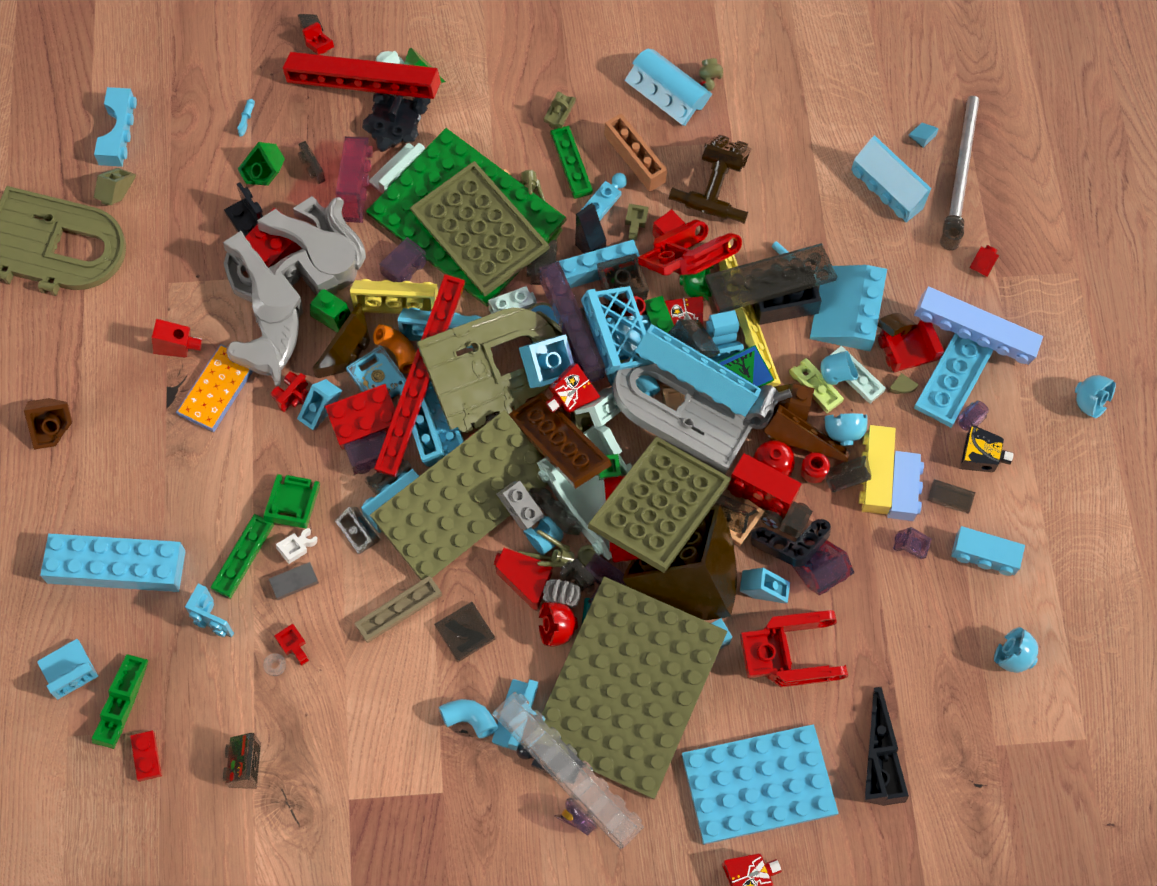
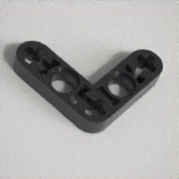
(796, 552)

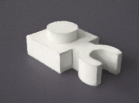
(295, 547)

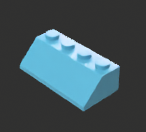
(891, 179)
(413, 322)

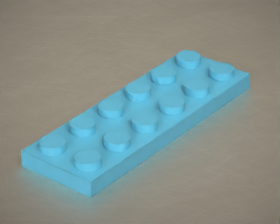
(953, 380)

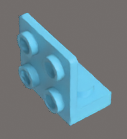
(199, 610)
(67, 669)

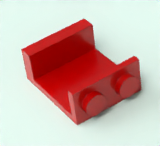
(913, 348)

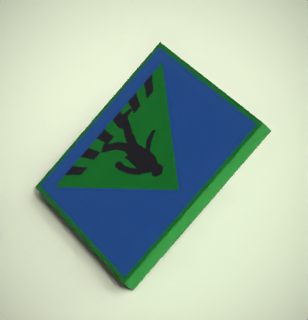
(749, 366)

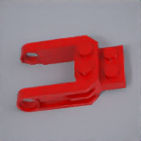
(672, 255)
(768, 651)

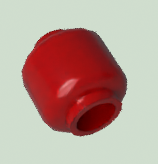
(815, 467)

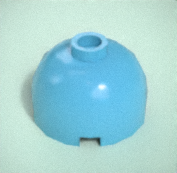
(1094, 393)
(846, 427)
(1018, 652)

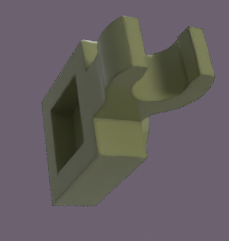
(636, 218)

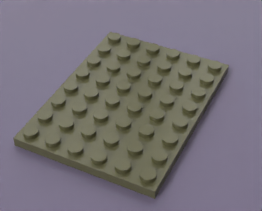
(632, 685)

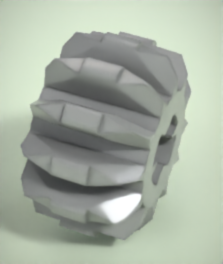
(562, 592)

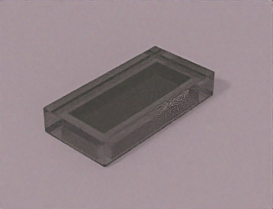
(951, 496)

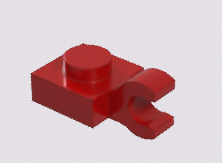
(291, 641)

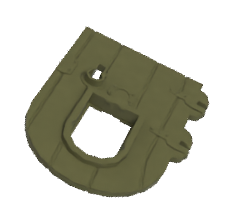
(471, 383)

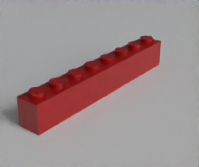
(362, 75)

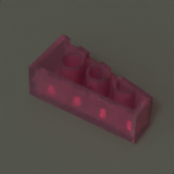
(354, 177)

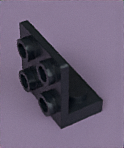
(245, 212)

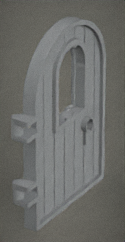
(697, 426)

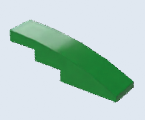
(120, 701)

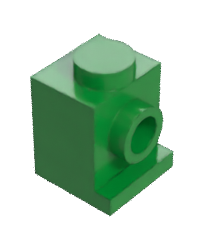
(612, 471)

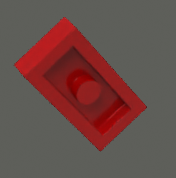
(145, 756)

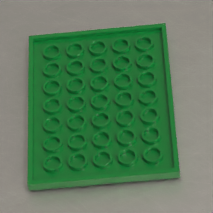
(431, 169)

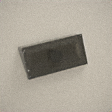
(848, 474)
(357, 529)

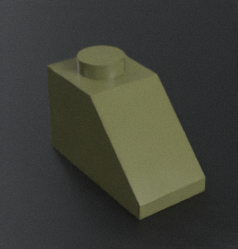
(113, 185)

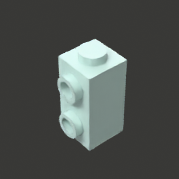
(515, 299)

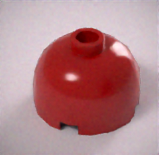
(776, 455)
(558, 624)

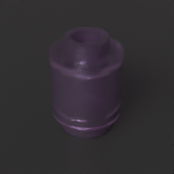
(973, 415)

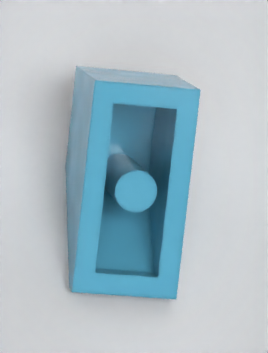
(319, 396)
(764, 585)

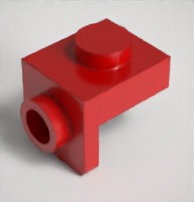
(316, 39)
(985, 260)

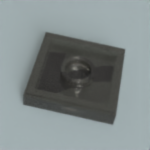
(464, 631)

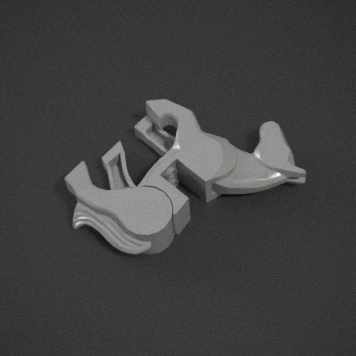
(327, 261)

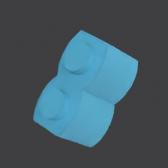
(723, 327)

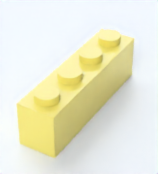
(880, 452)

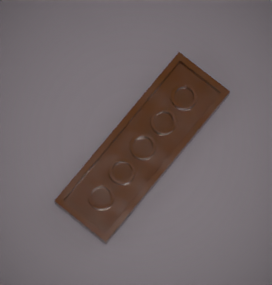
(560, 441)

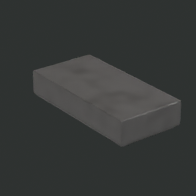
(293, 581)

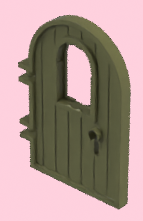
(30, 243)

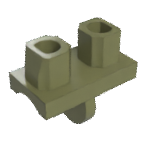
(559, 110)

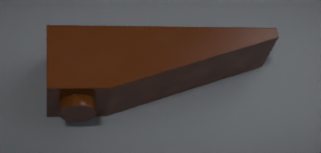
(798, 433)

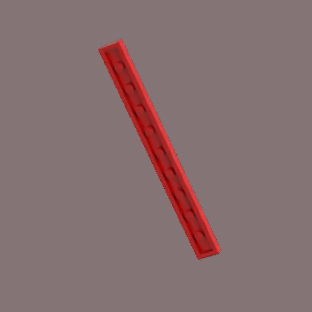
(417, 380)

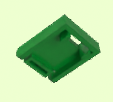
(292, 498)

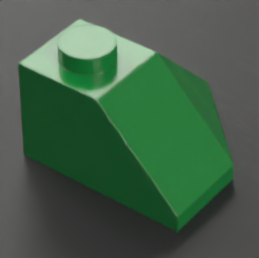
(261, 164)

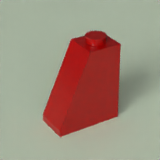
(523, 575)

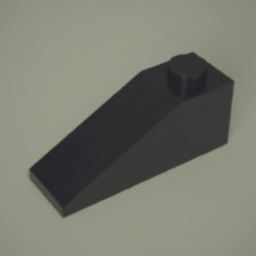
(589, 231)

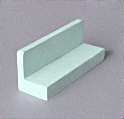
(395, 166)
(601, 409)

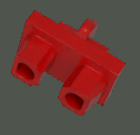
(293, 394)

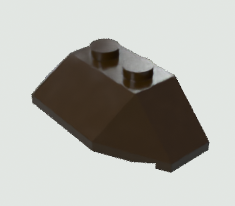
(345, 346)

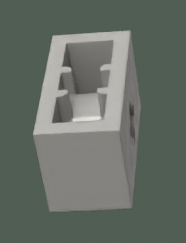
(520, 505)

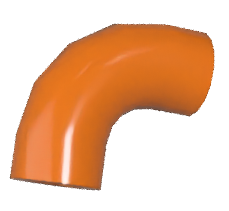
(398, 344)

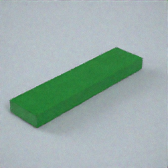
(571, 162)
(242, 556)

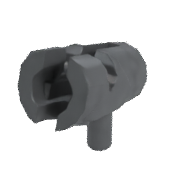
(764, 406)

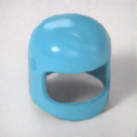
(838, 368)
(538, 542)

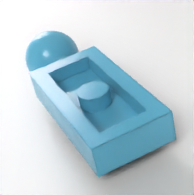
(608, 194)

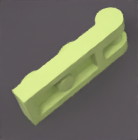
(824, 393)

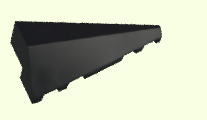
(884, 774)

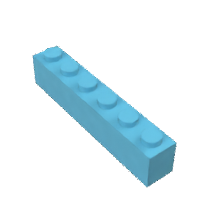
(698, 370)

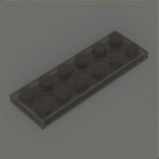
(770, 278)

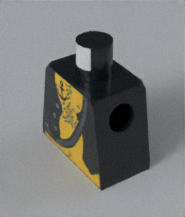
(983, 451)

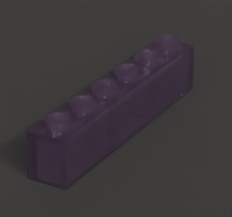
(571, 321)

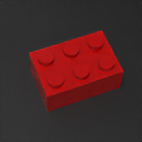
(271, 247)
(361, 415)
(763, 485)

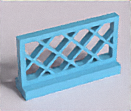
(601, 328)

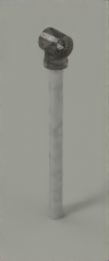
(954, 222)

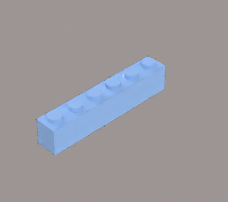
(978, 326)

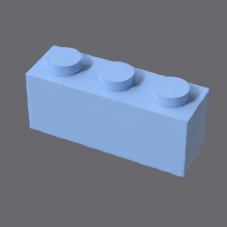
(906, 486)

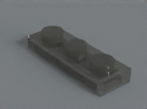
(555, 511)

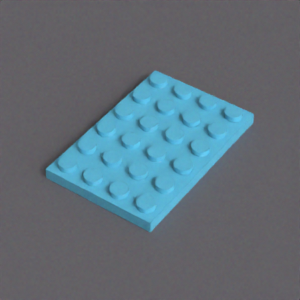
(759, 784)

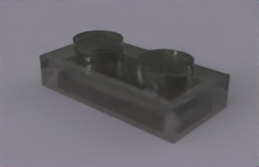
(314, 168)

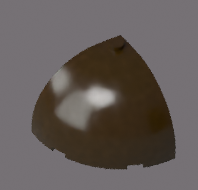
(701, 575)

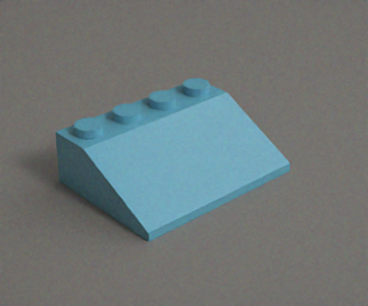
(850, 307)

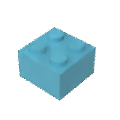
(546, 360)

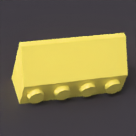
(393, 296)

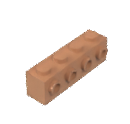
(635, 152)

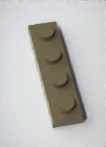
(398, 609)

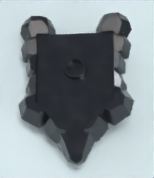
(394, 119)

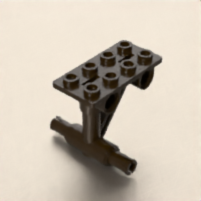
(723, 156)

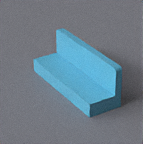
(502, 736)

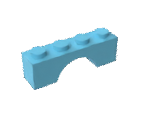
(111, 148)

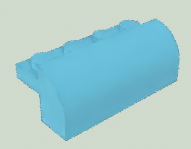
(667, 86)
(432, 431)

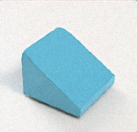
(923, 134)

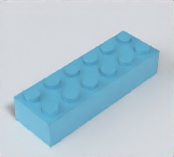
(113, 562)

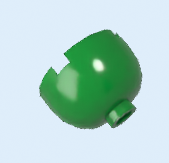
(695, 284)

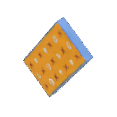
(214, 391)

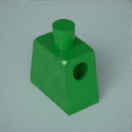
(327, 310)

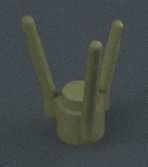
(529, 180)
(559, 556)

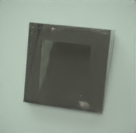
(308, 19)

